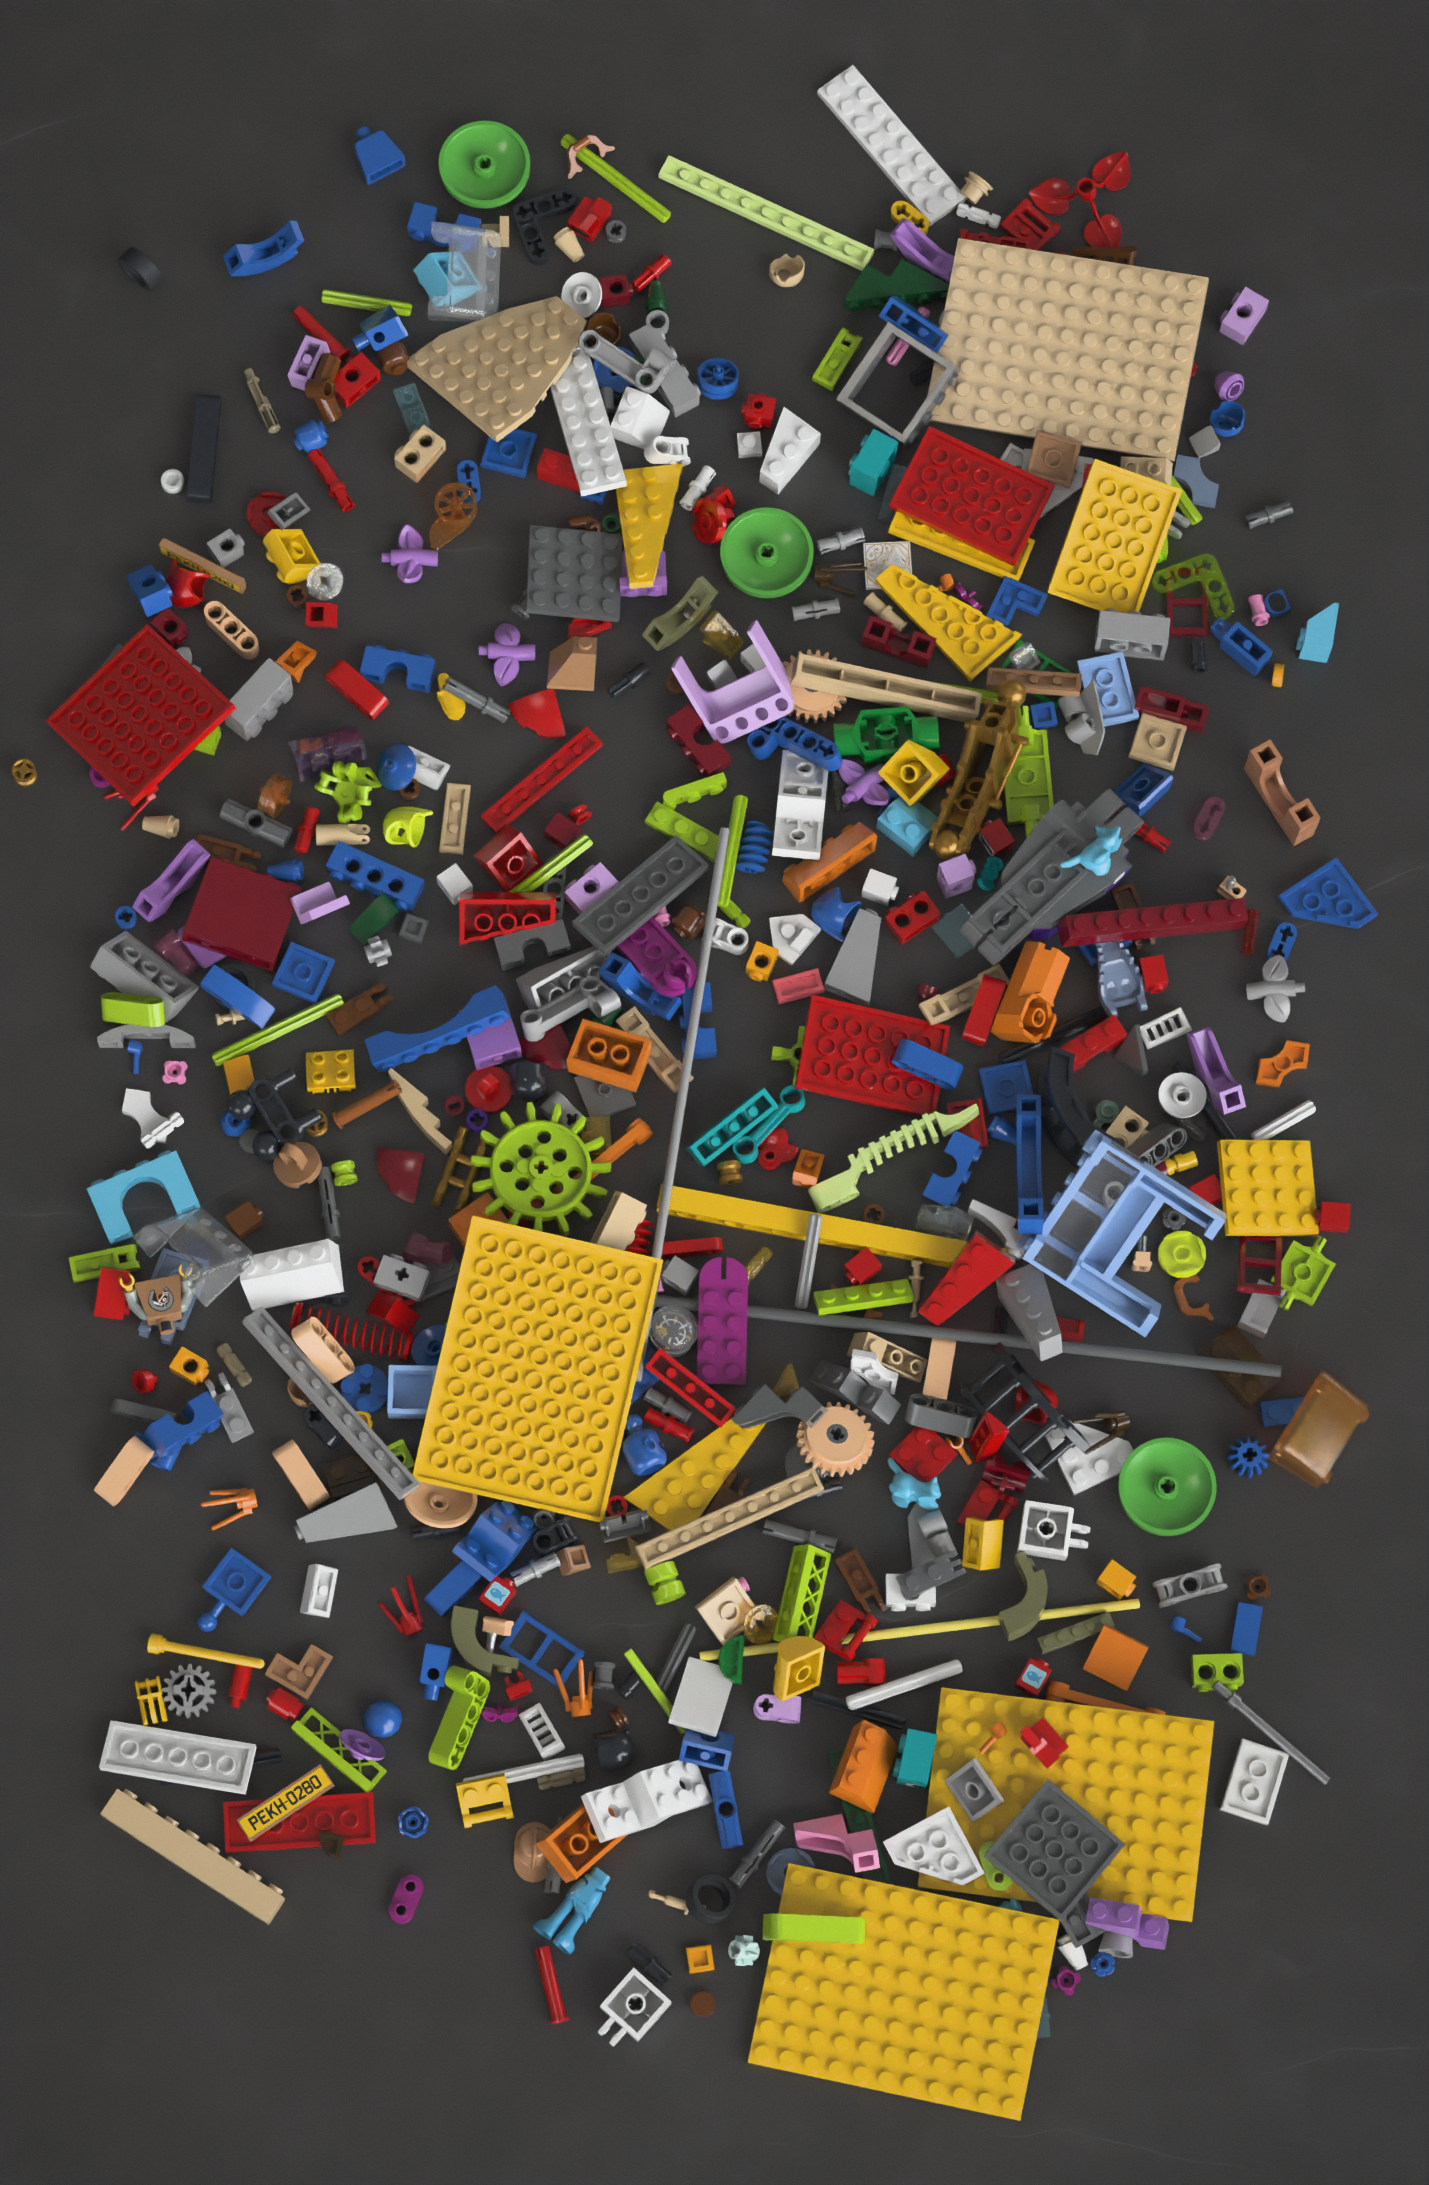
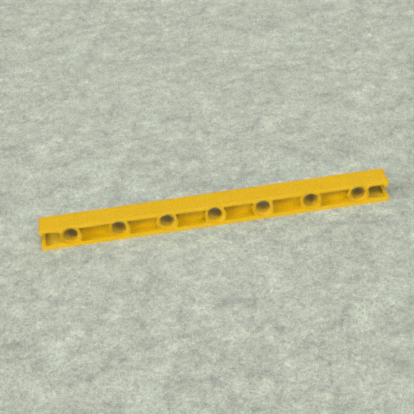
(794, 1224)

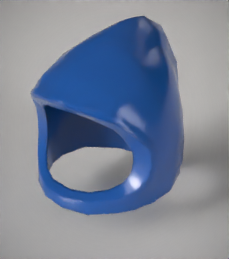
(833, 914)

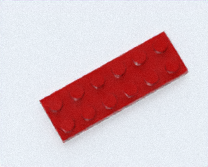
(337, 1814)

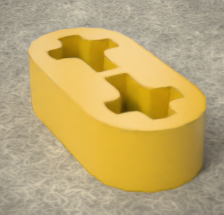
(911, 213)

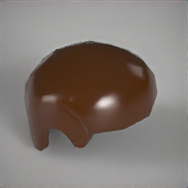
(605, 326)

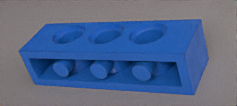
(345, 855)

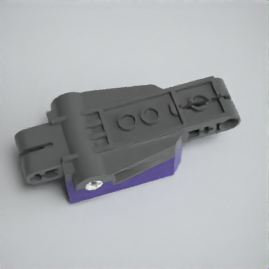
(1034, 886)

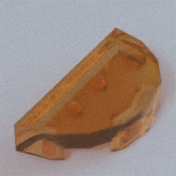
(441, 534)

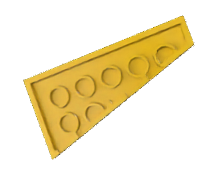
(645, 517)
(961, 631)
(693, 1479)

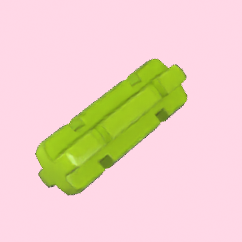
(735, 913)

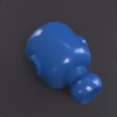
(642, 1447)

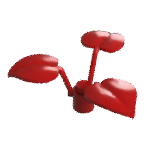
(1054, 194)

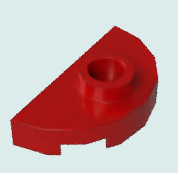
(587, 627)

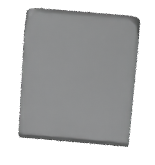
(1204, 442)
(720, 675)

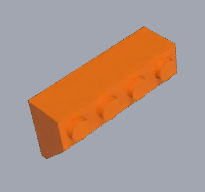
(835, 858)

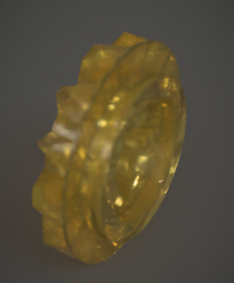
(769, 1619)

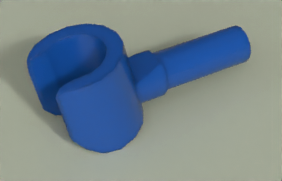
(892, 795)
(136, 1048)
(1177, 1625)

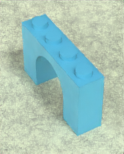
(164, 1171)

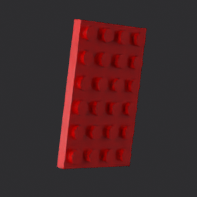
(971, 496)
(851, 1053)

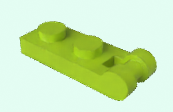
(837, 359)
(693, 791)
(89, 1265)

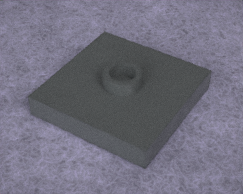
(602, 1098)

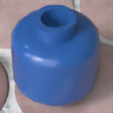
(310, 435)

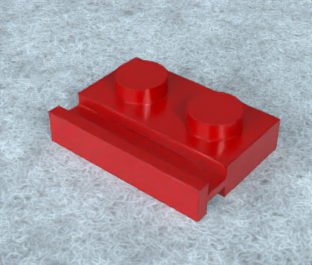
(974, 1129)

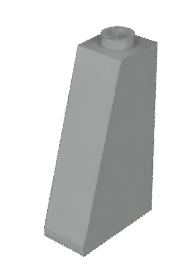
(855, 963)
(351, 1515)

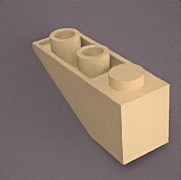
(890, 1355)

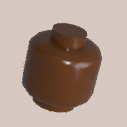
(393, 358)
(688, 922)

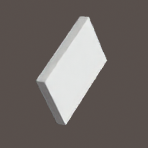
(701, 1697)
(1254, 1781)

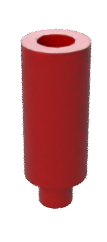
(239, 1684)

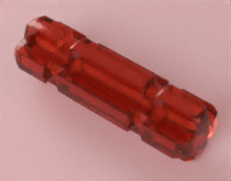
(1250, 932)

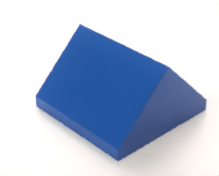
(1144, 788)

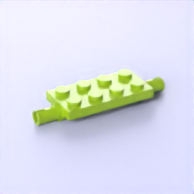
(1029, 785)

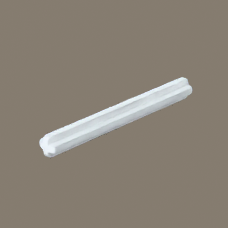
(904, 1684)
(537, 1769)

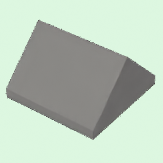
(974, 1790)

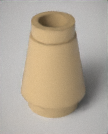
(568, 243)
(161, 825)

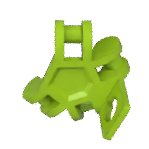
(348, 791)

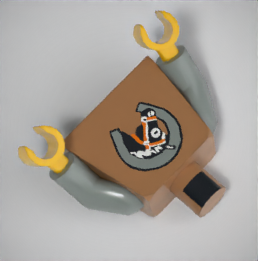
(159, 1300)

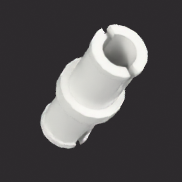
(697, 488)

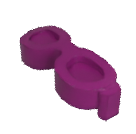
(961, 593)
(505, 1715)

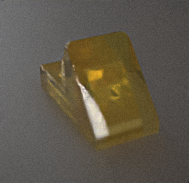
(721, 635)
(787, 1382)
(620, 1562)

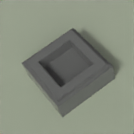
(413, 928)

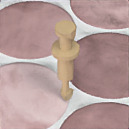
(233, 1016)
(915, 1285)
(671, 1901)

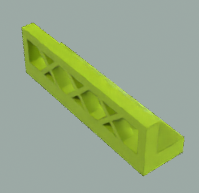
(797, 1592)
(330, 1754)

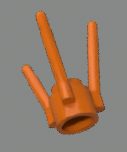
(244, 1499)
(580, 1704)

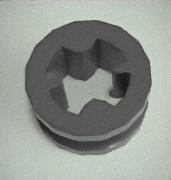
(619, 225)

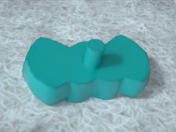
(990, 873)

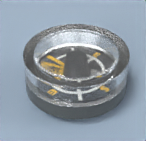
(673, 1330)

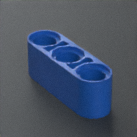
(927, 1064)
(453, 1588)

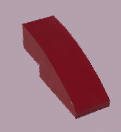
(1172, 708)

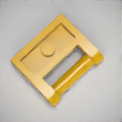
(483, 1792)

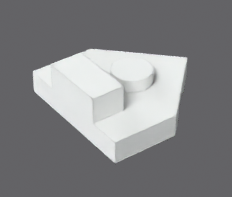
(792, 935)

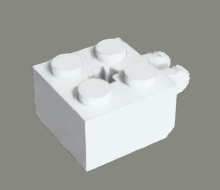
(1058, 1521)
(634, 2022)

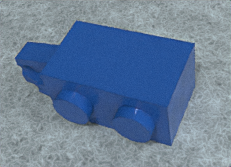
(1242, 645)

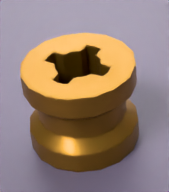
(23, 767)
(321, 1130)
(729, 1172)

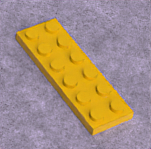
(925, 536)

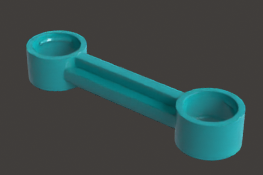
(768, 1124)

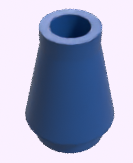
(287, 871)
(1002, 1130)

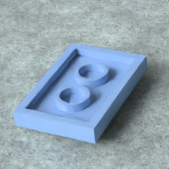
(1112, 686)

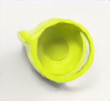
(410, 819)

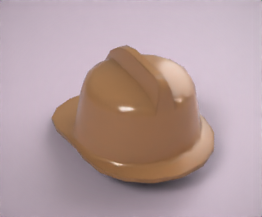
(528, 1858)

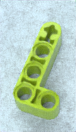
(460, 1716)
(813, 1928)

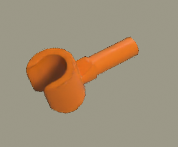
(946, 583)
(958, 1445)
(999, 1730)

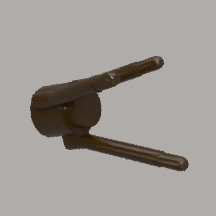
(825, 573)
(1114, 1422)

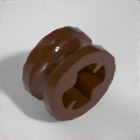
(295, 588)
(410, 797)
(877, 1209)
(618, 1717)

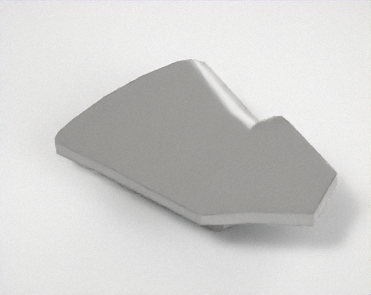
(1084, 719)
(927, 1535)

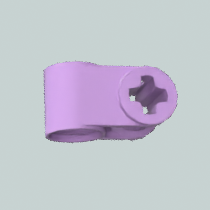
(784, 1712)

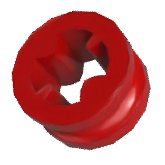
(580, 814)
(624, 1506)

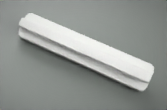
(1284, 1121)

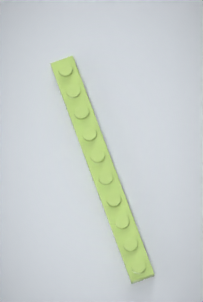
(766, 213)

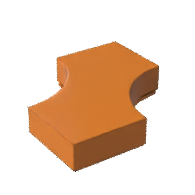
(1292, 1057)

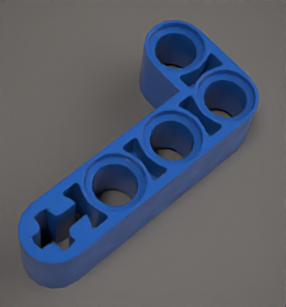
(798, 744)

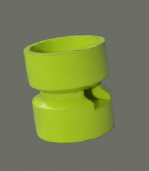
(664, 1581)

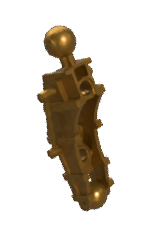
(973, 795)

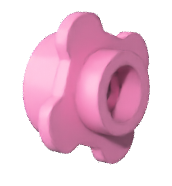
(171, 1066)

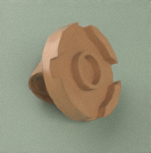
(297, 1164)

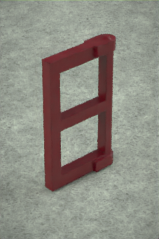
(1196, 632)
(1276, 1264)

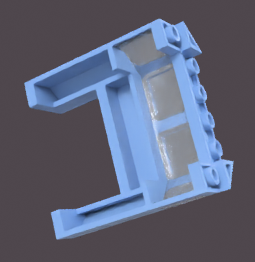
(1102, 1220)

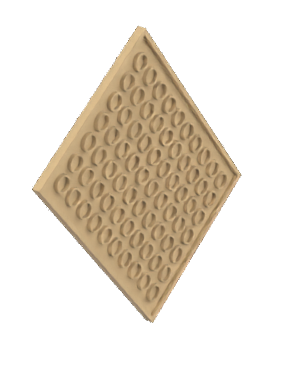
(1069, 348)

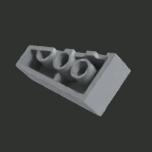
(1031, 1308)

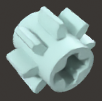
(744, 1950)

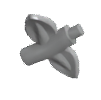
(1275, 989)

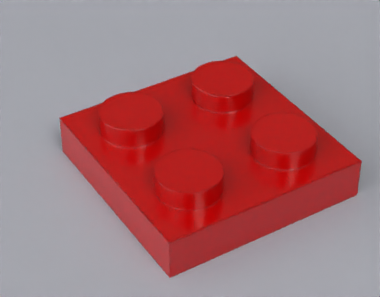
(923, 1454)

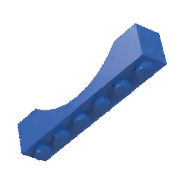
(482, 1011)
(1029, 1164)

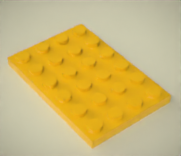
(1114, 539)

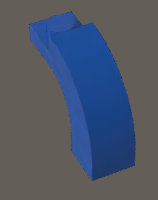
(265, 255)
(632, 986)

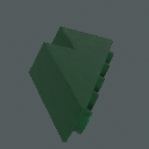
(907, 282)

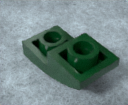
(374, 918)

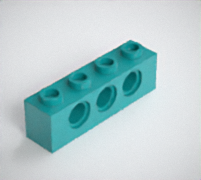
(731, 1127)

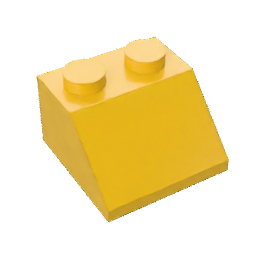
(913, 771)

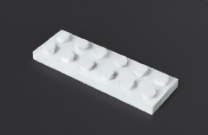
(178, 1757)

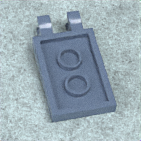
(167, 1266)

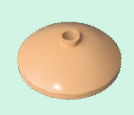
(454, 1505)

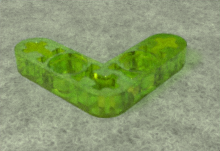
(1204, 576)

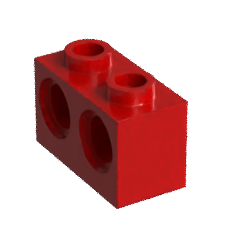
(916, 921)

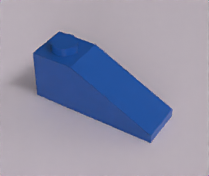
(913, 323)

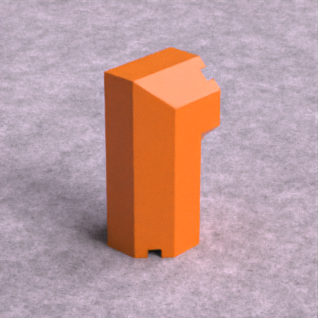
(1028, 1000)

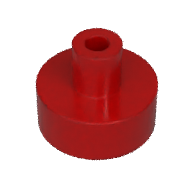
(144, 1381)

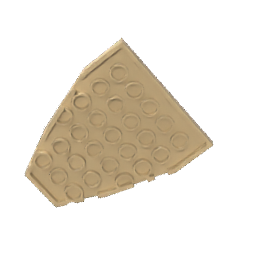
(502, 363)

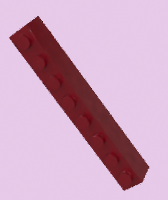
(1152, 922)

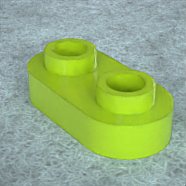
(991, 1871)

